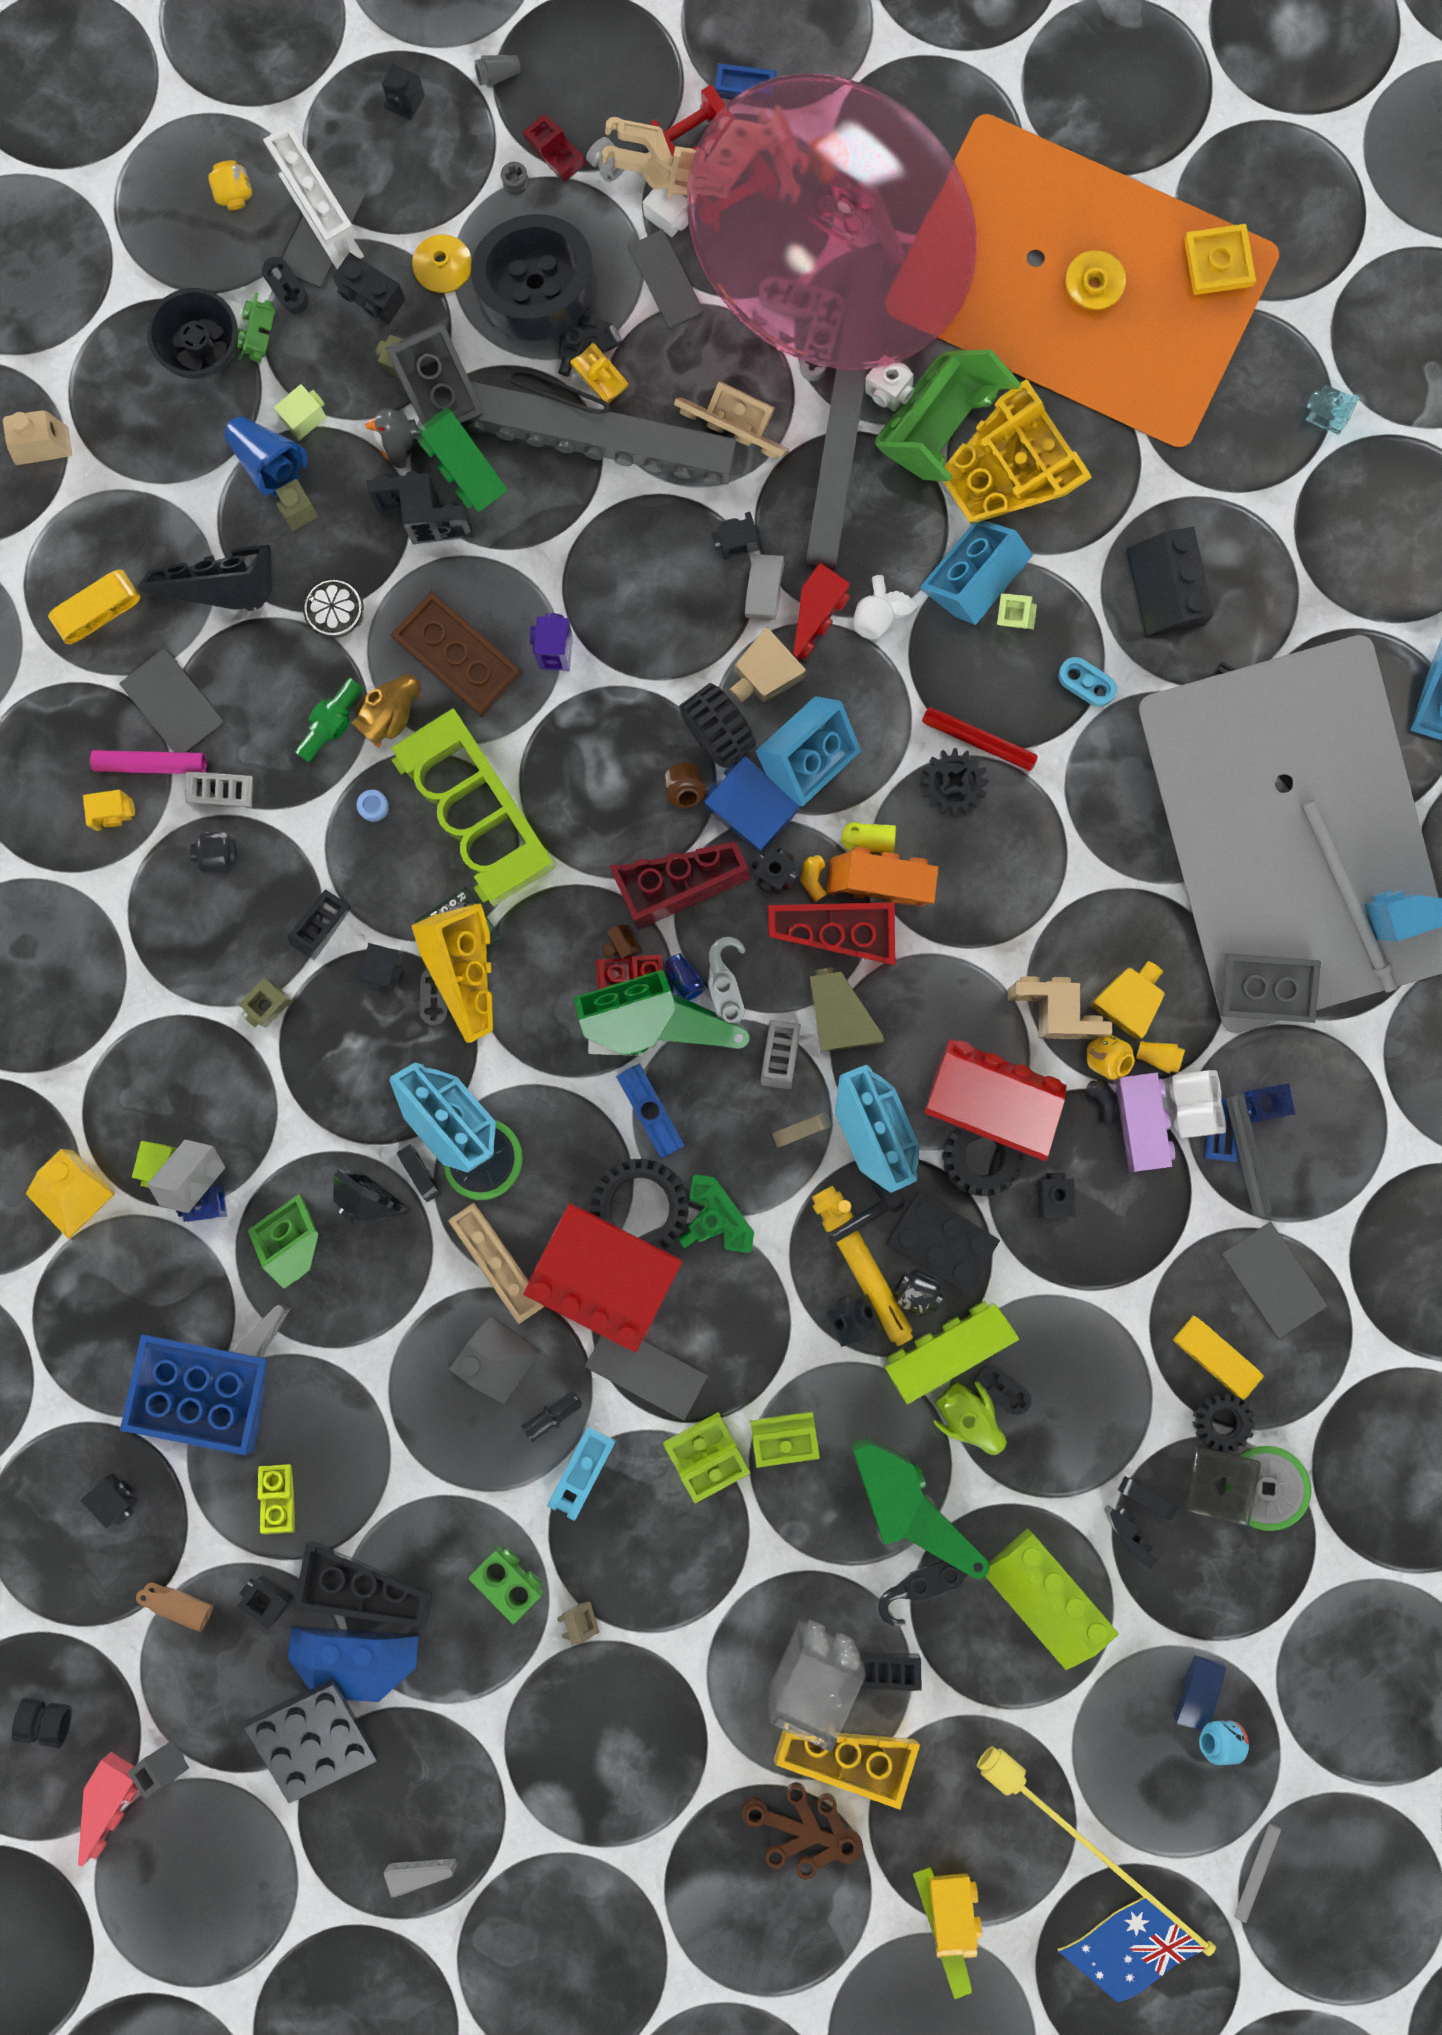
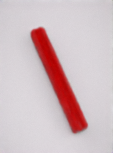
(979, 738)

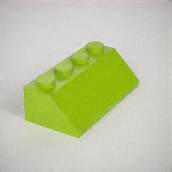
(950, 1351)
(1049, 1601)

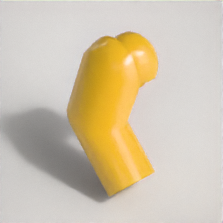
(810, 875)

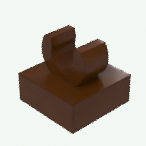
(622, 943)

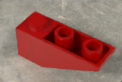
(819, 600)

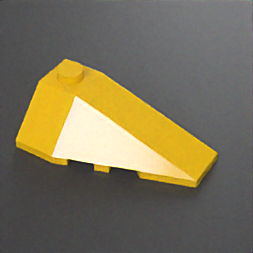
(457, 960)

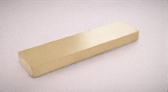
(494, 1261)

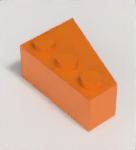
(882, 877)

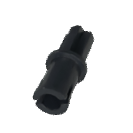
(552, 1416)

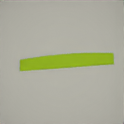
(953, 1965)

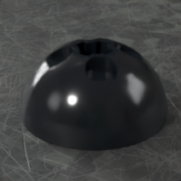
(183, 323)

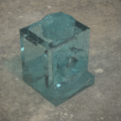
(1331, 408)

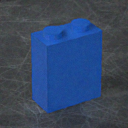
(750, 804)

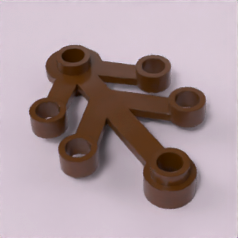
(807, 1832)

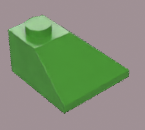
(286, 1241)

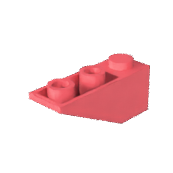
(102, 1801)

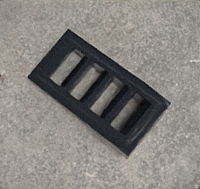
(320, 940)
(888, 1683)

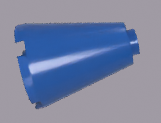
(265, 455)

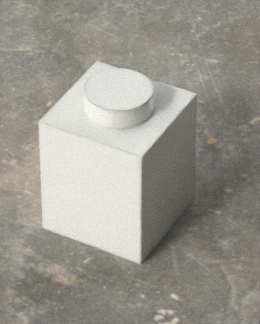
(665, 212)

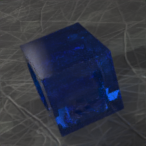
(1281, 1099)

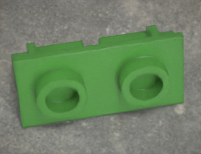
(257, 316)

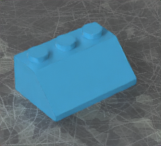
(977, 570)
(809, 749)

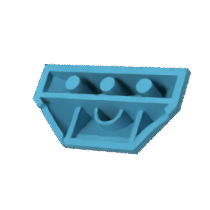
(445, 1116)
(877, 1129)

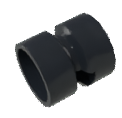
(40, 1722)

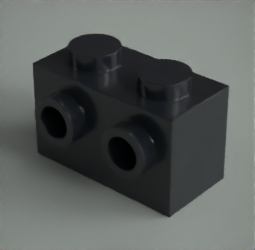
(368, 288)

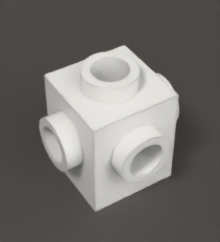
(890, 385)

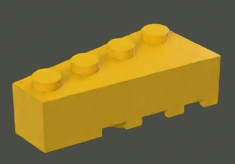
(858, 1763)

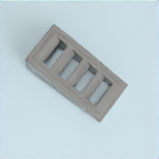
(192, 785)
(779, 1080)
(262, 1335)
(410, 1876)

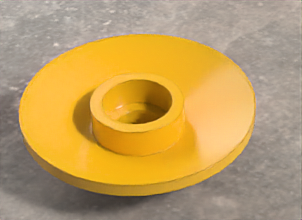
(1097, 266)
(445, 275)

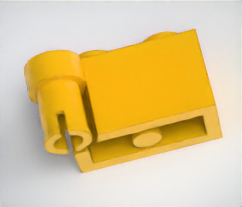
(953, 1915)

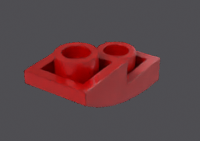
(619, 970)

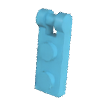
(582, 1472)

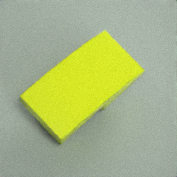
(277, 1499)

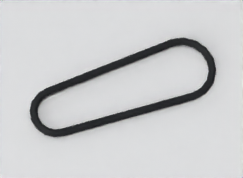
(556, 398)

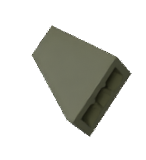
(839, 1014)

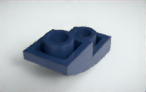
(1203, 1688)

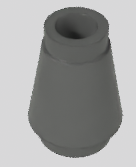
(496, 68)

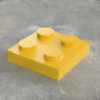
(1219, 259)

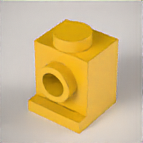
(107, 809)

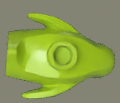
(970, 1418)

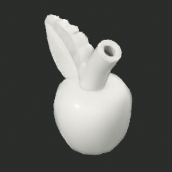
(876, 612)

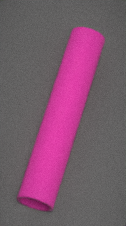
(147, 762)

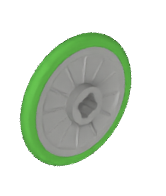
(1290, 1493)

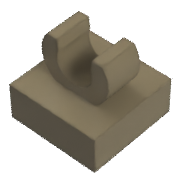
(579, 1623)

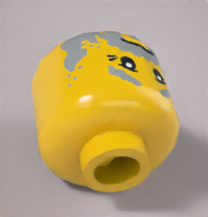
(230, 184)

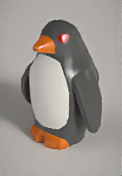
(394, 435)

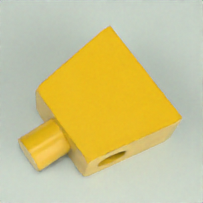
(1131, 1000)

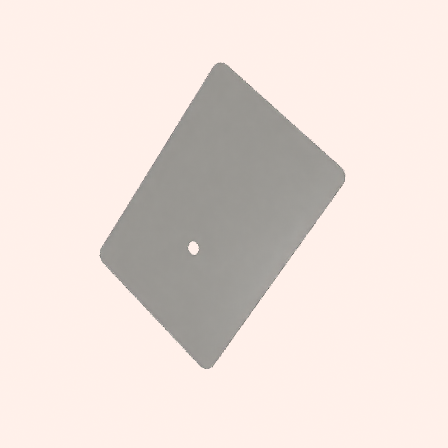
(1251, 851)

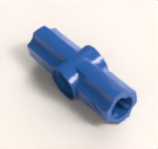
(640, 1092)

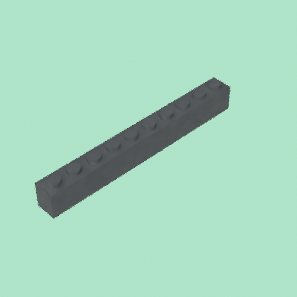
(606, 435)

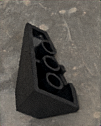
(228, 583)

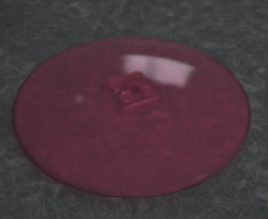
(796, 266)

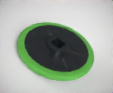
(496, 1174)

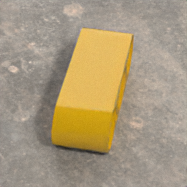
(94, 606)
(1218, 1357)

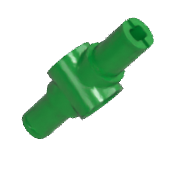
(329, 720)

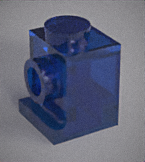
(212, 1206)

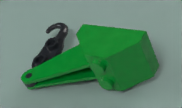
(904, 1512)

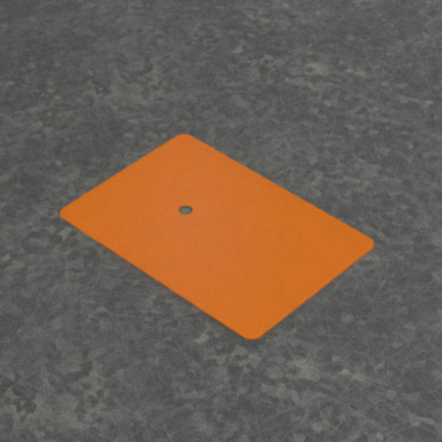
(1146, 356)

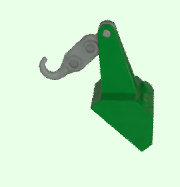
(644, 1010)

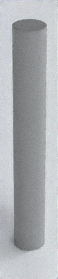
(1257, 1873)

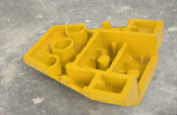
(1013, 460)

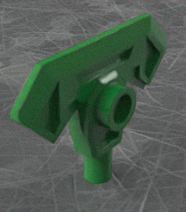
(717, 1217)

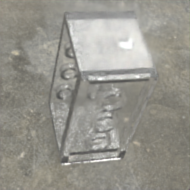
(815, 1684)

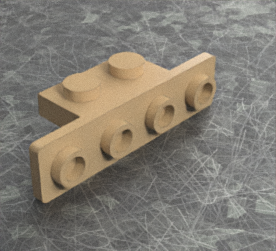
(738, 414)

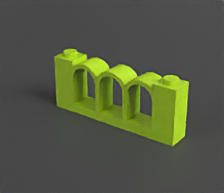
(434, 744)

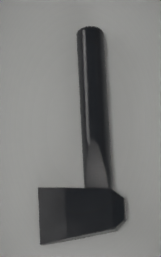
(889, 1202)

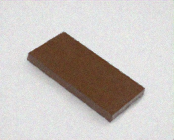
(456, 653)

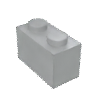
(186, 1176)

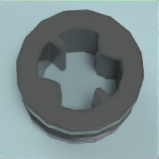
(514, 187)

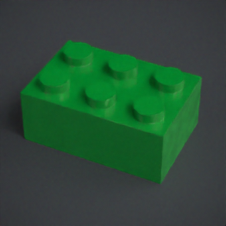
(460, 460)

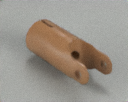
(176, 1606)

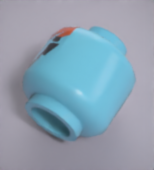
(1224, 1742)

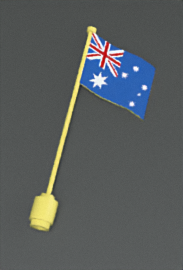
(1132, 1943)

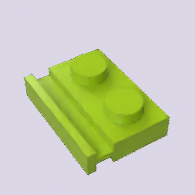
(784, 1439)

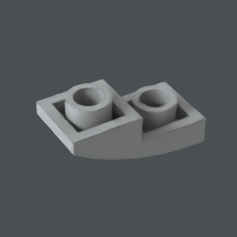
(764, 586)

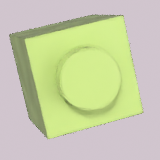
(301, 411)

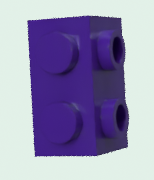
(552, 642)

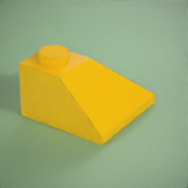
(68, 1191)

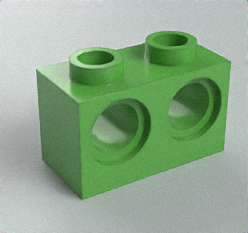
(500, 1589)

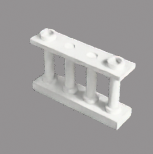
(312, 195)

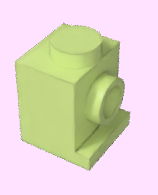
(1016, 611)

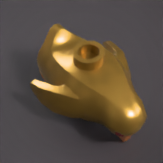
(386, 709)

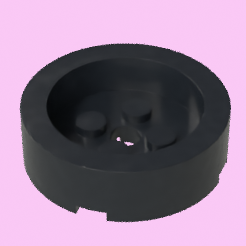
(530, 250)

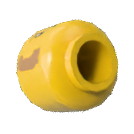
(1110, 1057)

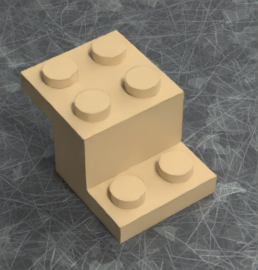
(1059, 1008)

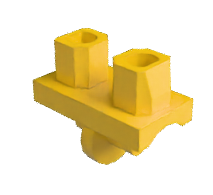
(599, 373)

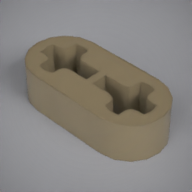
(802, 1130)

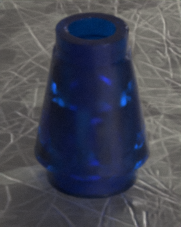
(685, 978)

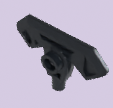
(578, 338)

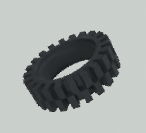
(663, 1177)

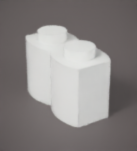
(1198, 1104)

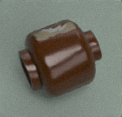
(684, 785)

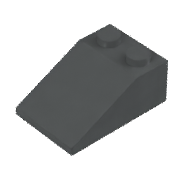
(434, 375)

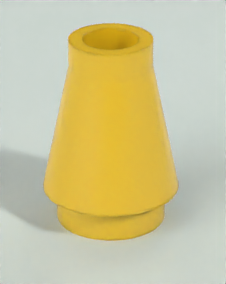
(1161, 1055)

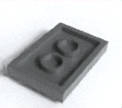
(1270, 988)

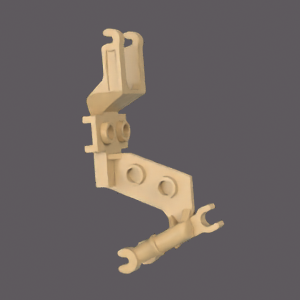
(656, 167)

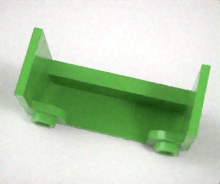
(939, 405)

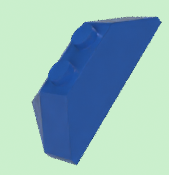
(361, 1662)

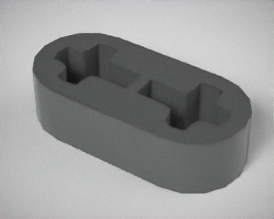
(426, 1002)

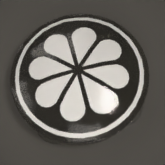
(333, 608)

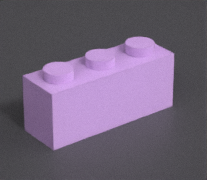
(1144, 1122)

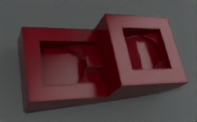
(554, 148)

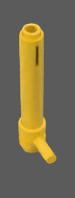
(836, 1212)

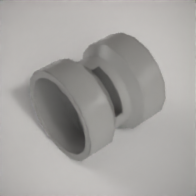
(607, 170)

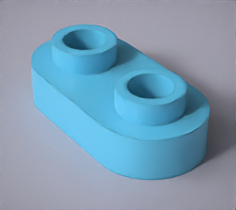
(1088, 680)

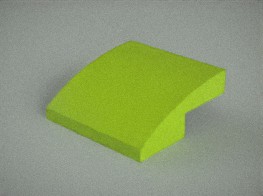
(706, 1457)

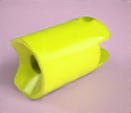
(871, 836)

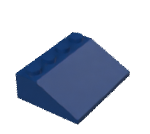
(195, 1395)

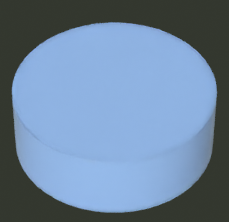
(372, 805)

